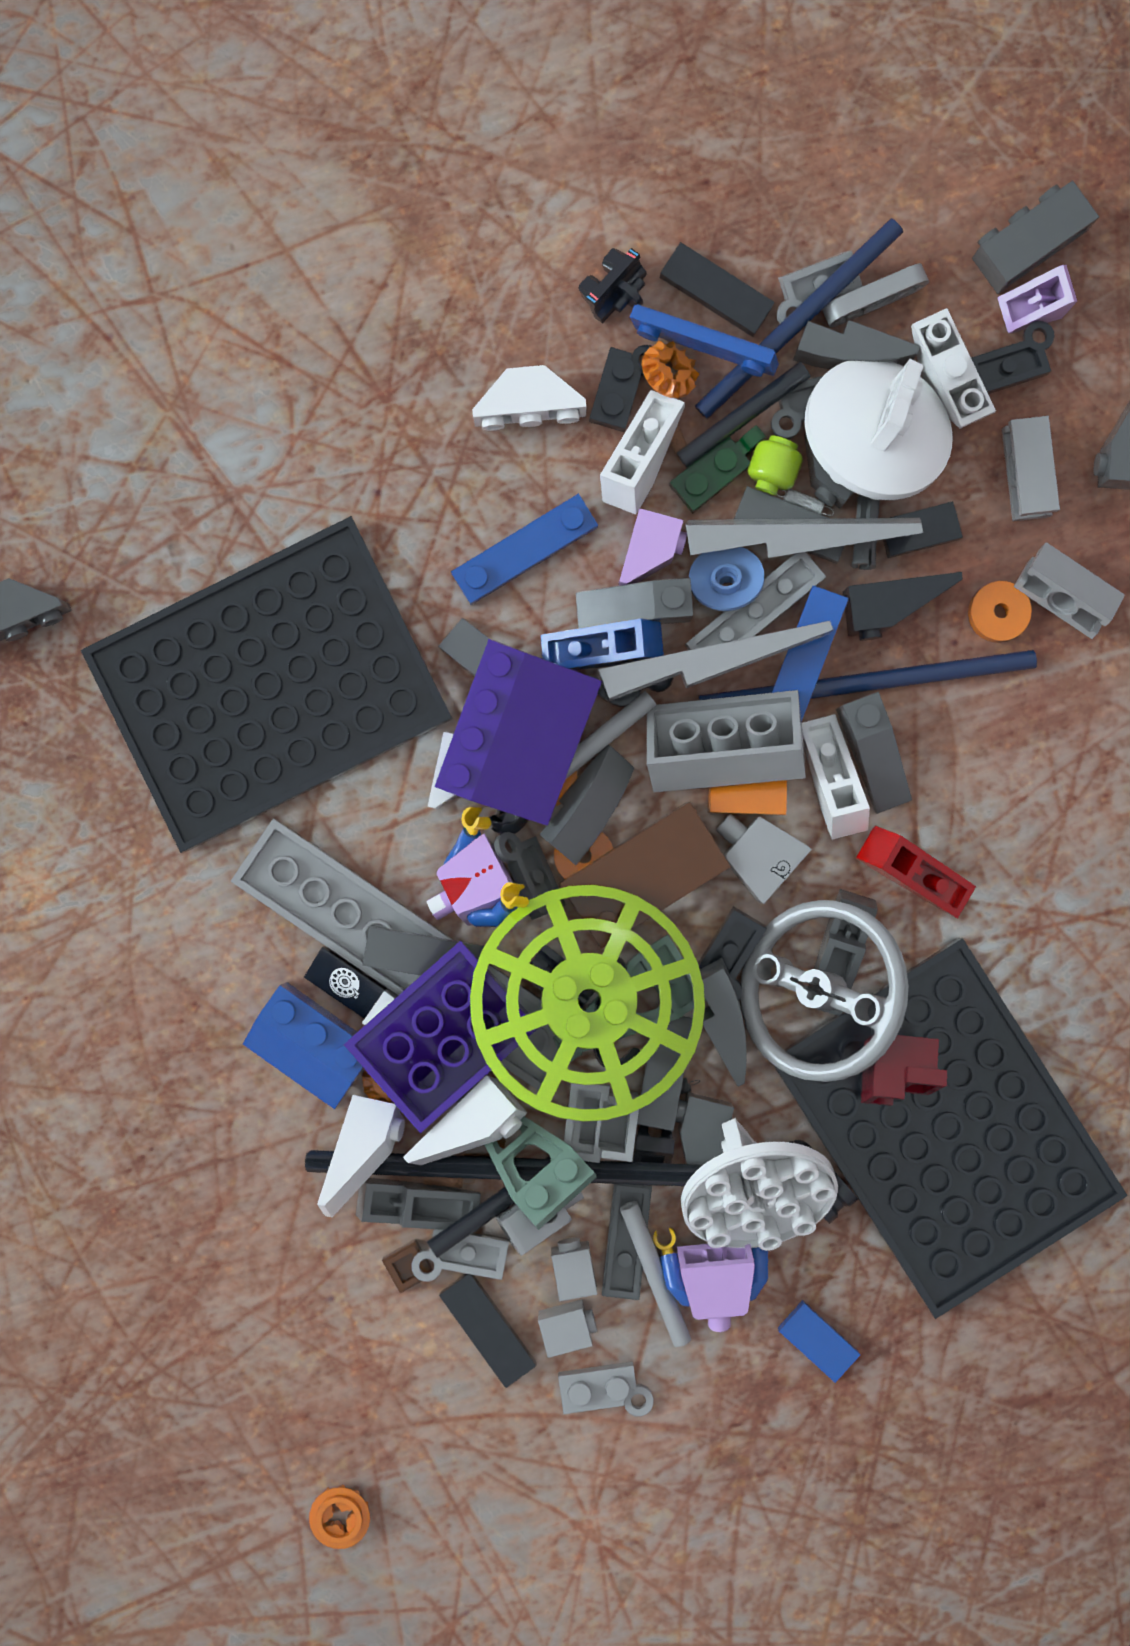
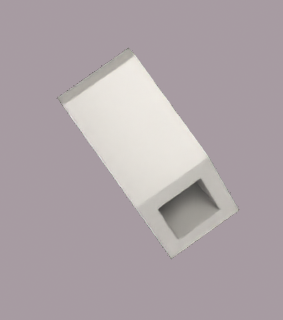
(951, 369)
(527, 398)

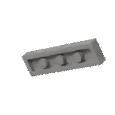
(778, 594)

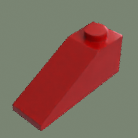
(915, 871)

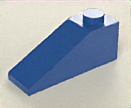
(604, 644)

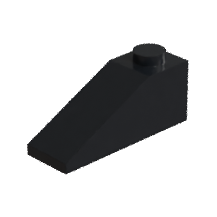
(881, 605)

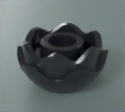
(507, 822)

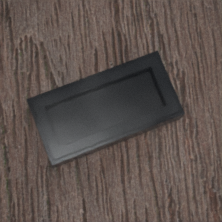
(939, 527)

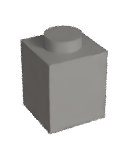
(573, 1269)
(566, 1328)

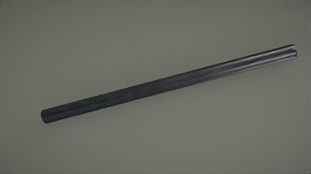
(483, 1168)

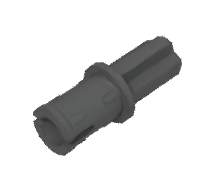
(865, 553)

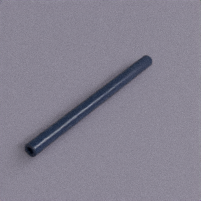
(805, 312)

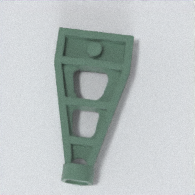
(681, 987)
(553, 1185)

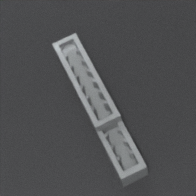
(794, 535)
(705, 662)

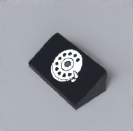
(344, 982)

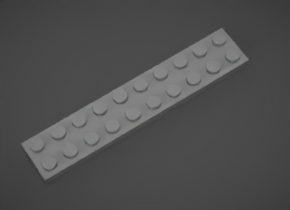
(340, 908)

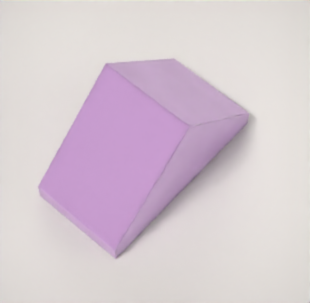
(1040, 299)

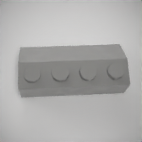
(725, 741)

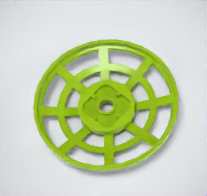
(569, 1021)

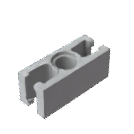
(1030, 468)
(1069, 590)

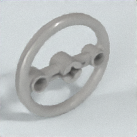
(889, 1010)

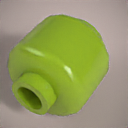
(775, 465)

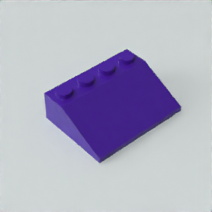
(517, 733)
(425, 1041)

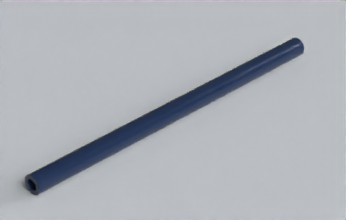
(906, 676)

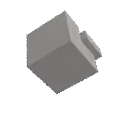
(600, 1138)

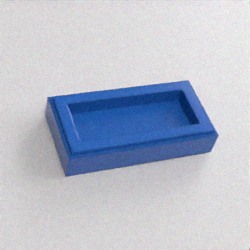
(818, 1341)

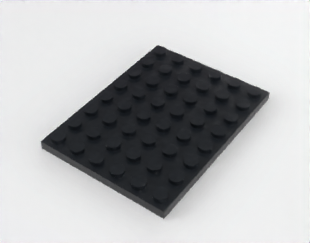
(266, 684)
(973, 1171)

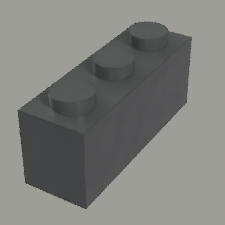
(1034, 235)

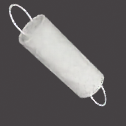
(804, 501)

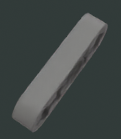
(875, 295)

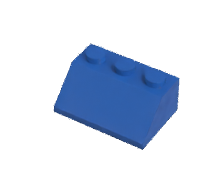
(305, 1044)

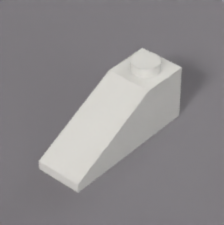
(640, 453)
(835, 778)
(476, 1120)
(361, 1148)

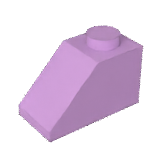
(652, 545)

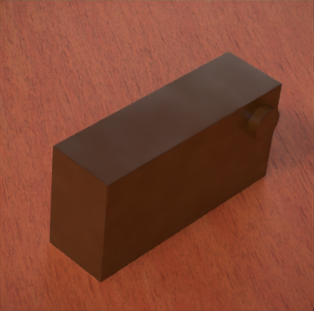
(654, 865)

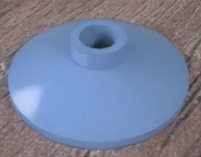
(727, 566)

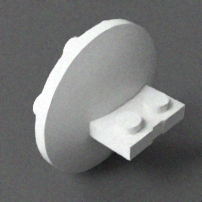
(879, 428)
(758, 1192)

